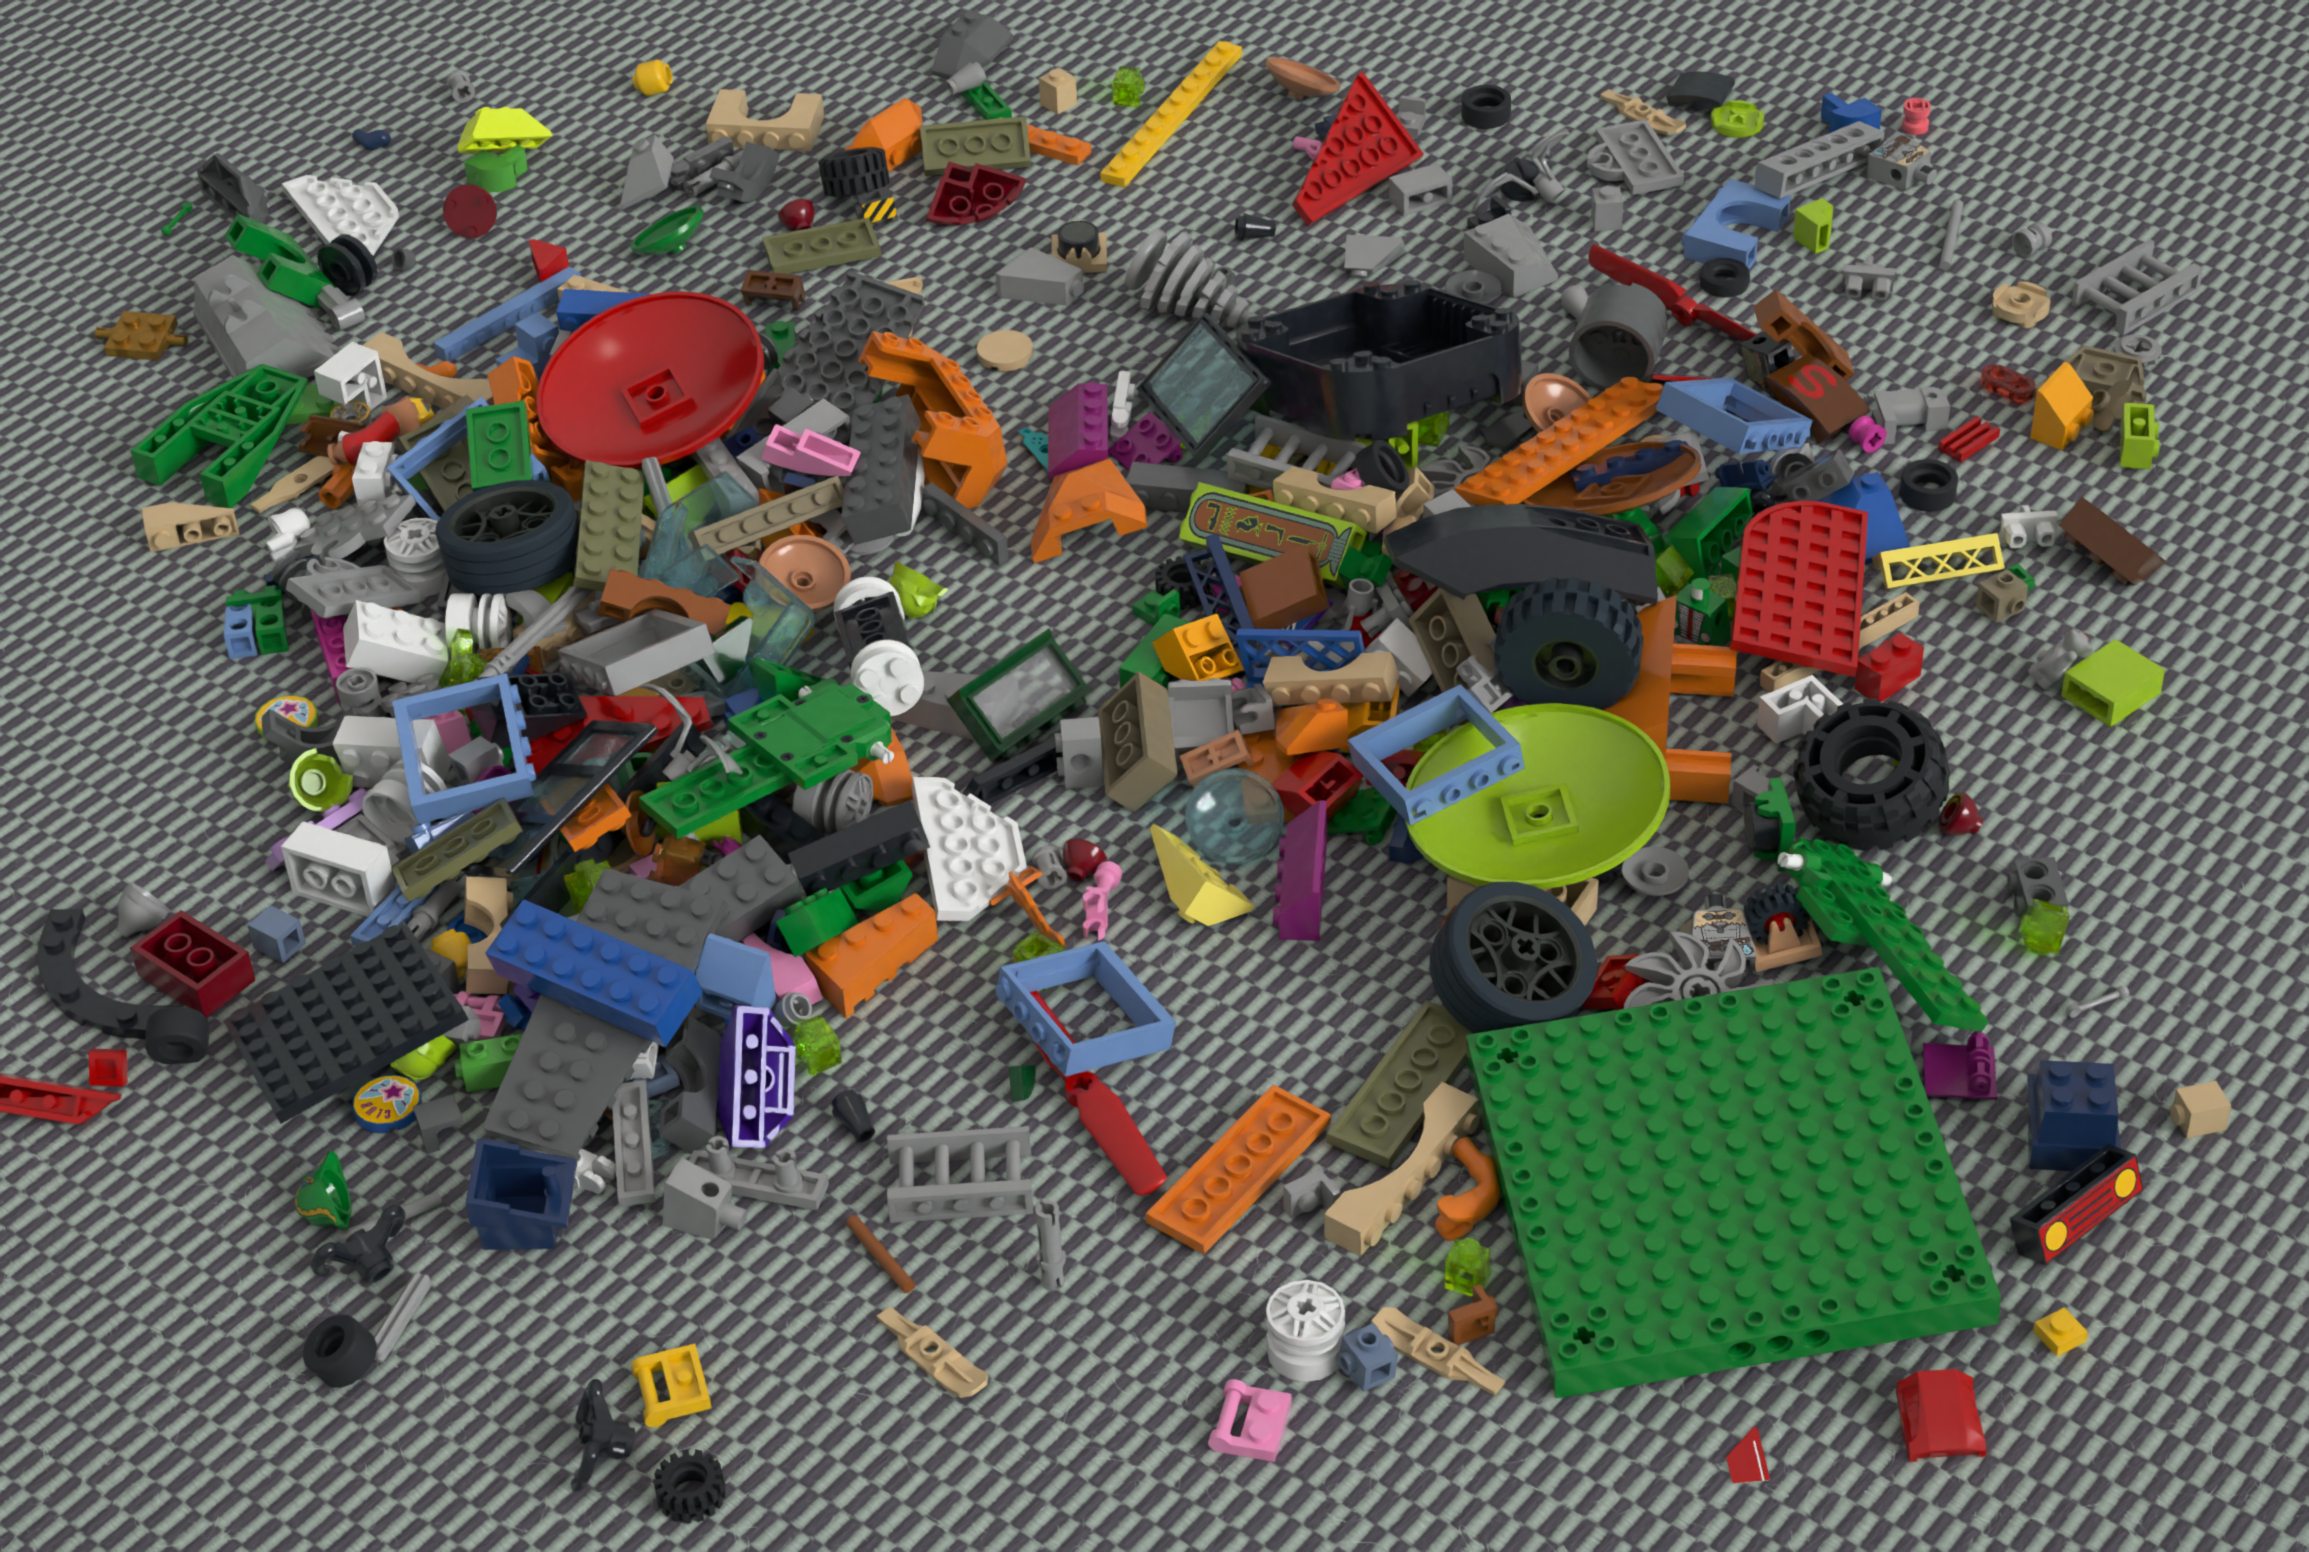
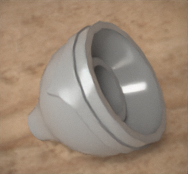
(139, 910)

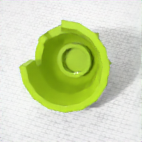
(915, 590)
(318, 781)
(425, 1059)

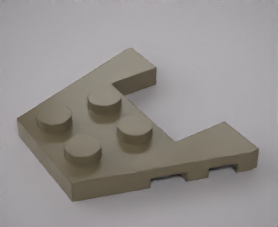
(2104, 368)

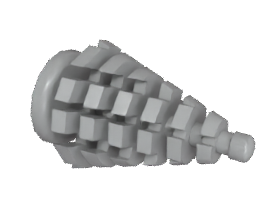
(1183, 281)

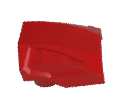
(1939, 1415)

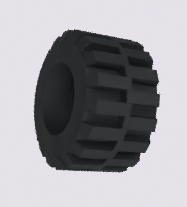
(854, 171)

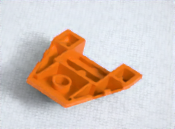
(1084, 499)

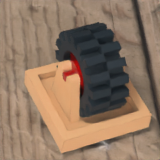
(1780, 928)

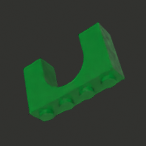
(285, 264)

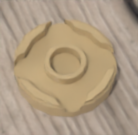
(1005, 350)

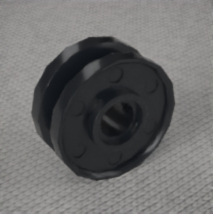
(347, 264)

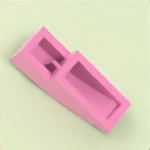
(809, 453)

